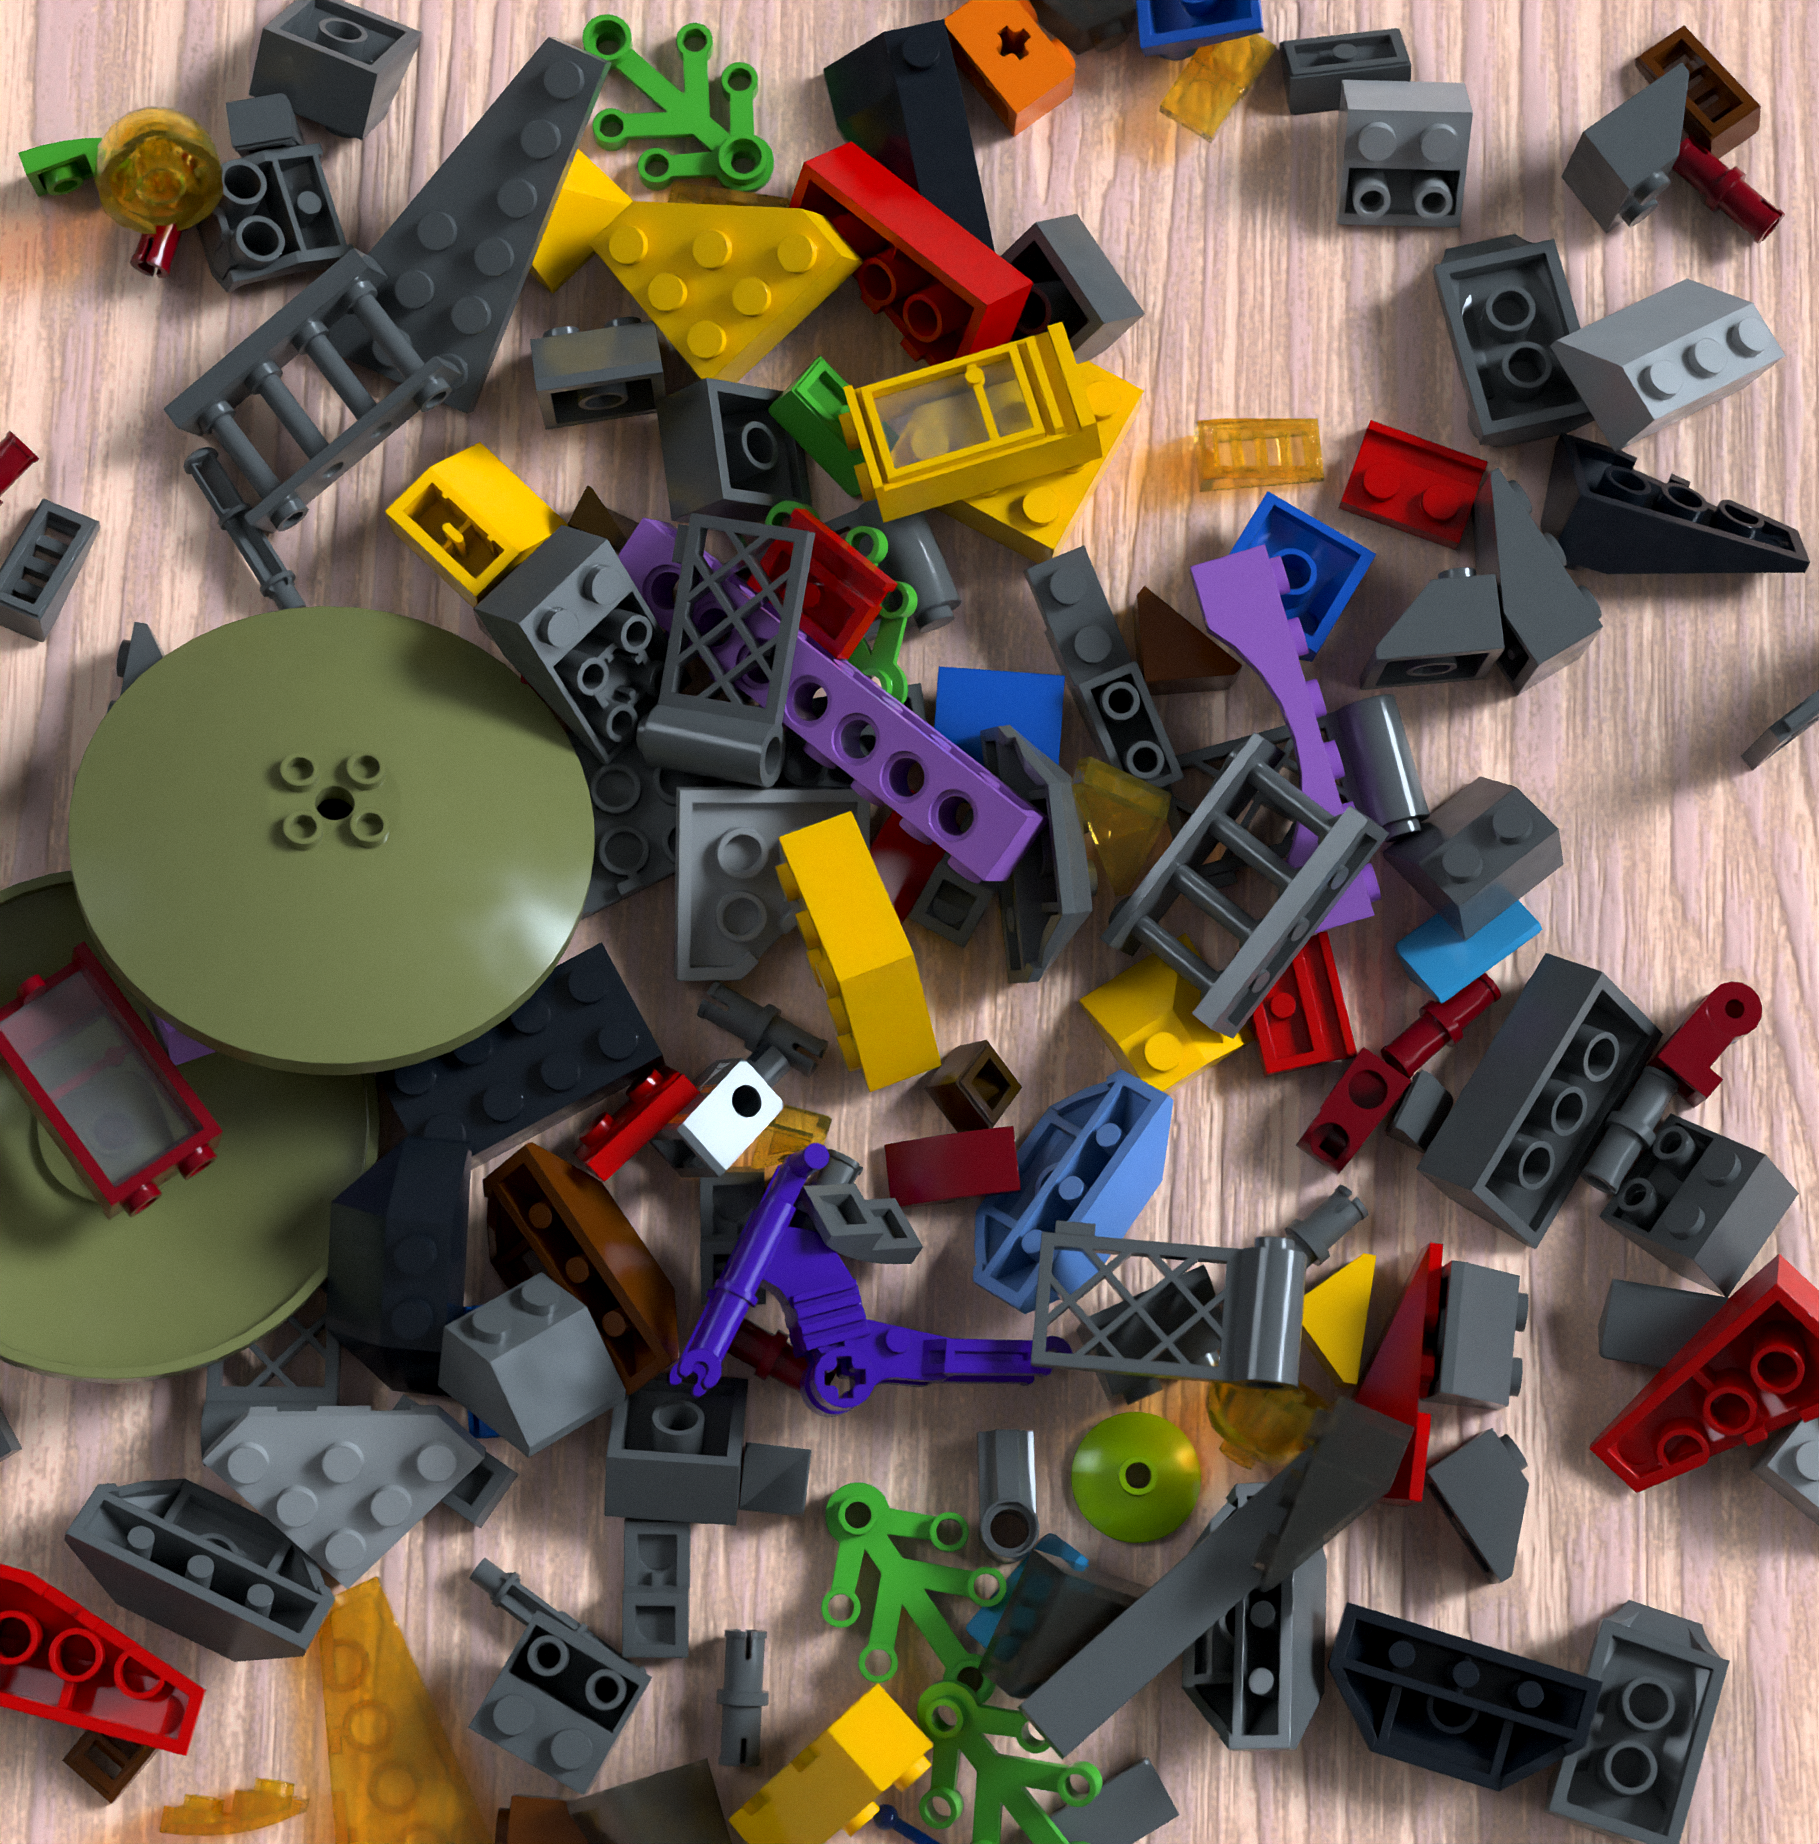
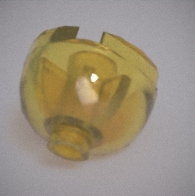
(158, 170)
(1261, 1422)

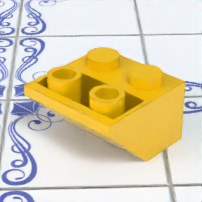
(472, 521)

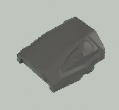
(272, 218)

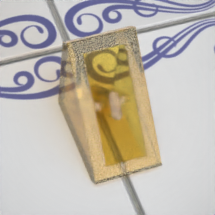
(1121, 816)

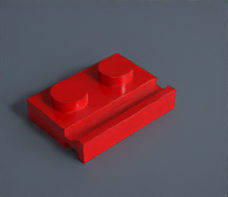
(1413, 485)
(840, 590)
(1304, 1014)
(652, 1104)

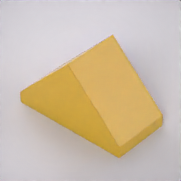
(1337, 1320)

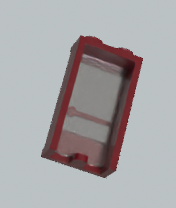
(103, 1086)

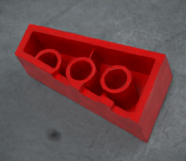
(918, 264)

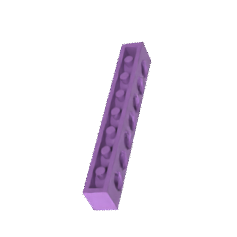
(1002, 820)

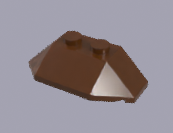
(572, 1230)

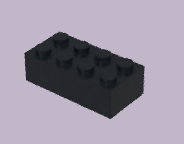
(534, 1069)

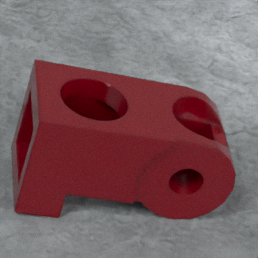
(1702, 1037)
(1352, 1110)

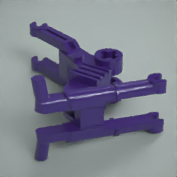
(828, 1315)

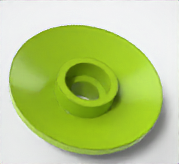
(1101, 1483)

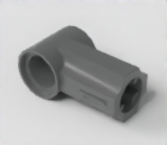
(1006, 1487)

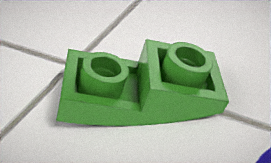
(60, 165)

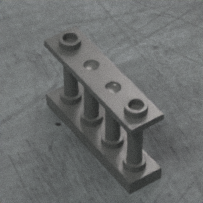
(256, 369)
(1303, 893)

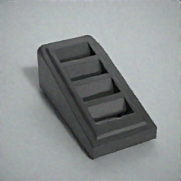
(27, 606)

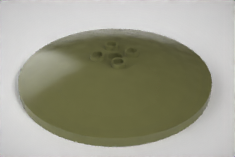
(316, 933)
(216, 1252)

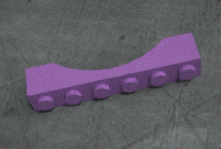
(1246, 613)

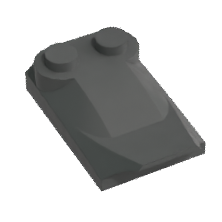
(1502, 314)
(1646, 1728)

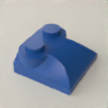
(1181, 26)
(1318, 562)

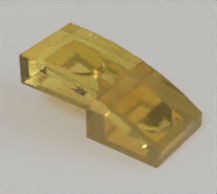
(1215, 83)

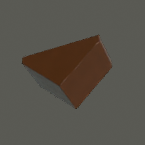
(1175, 653)

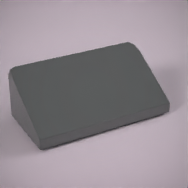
(1318, 65)
(1651, 1321)
(1122, 1812)

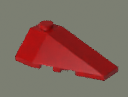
(1403, 1369)
(1726, 1386)
(85, 1672)

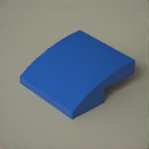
(991, 698)

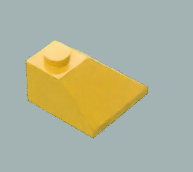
(581, 213)
(1151, 1024)

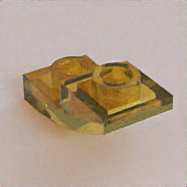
(251, 1809)

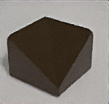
(596, 519)
(973, 1087)

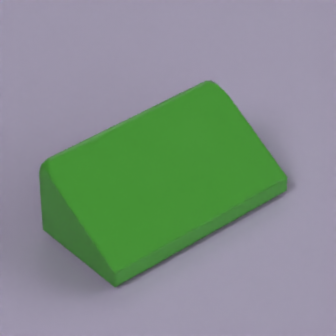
(811, 417)

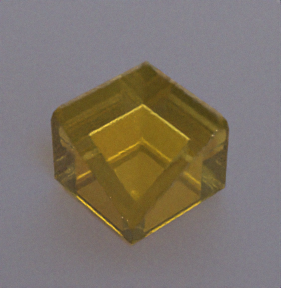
(789, 1133)

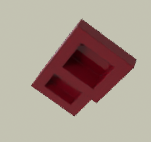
(952, 1167)

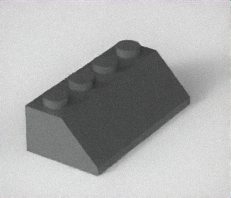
(1540, 1099)

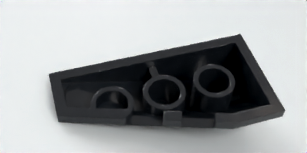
(908, 112)
(1636, 524)

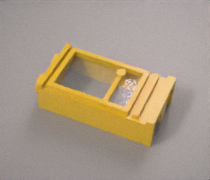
(971, 425)

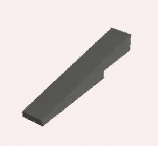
(1157, 1624)

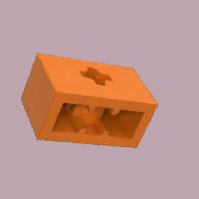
(1012, 87)

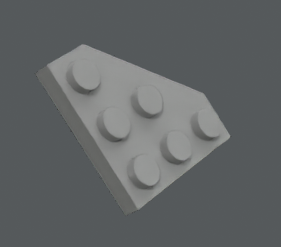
(726, 872)
(344, 1476)

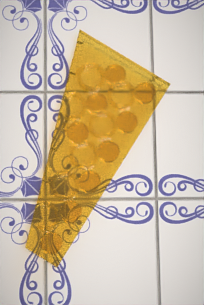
(385, 1740)

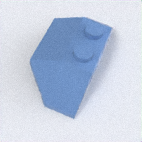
(1083, 1163)

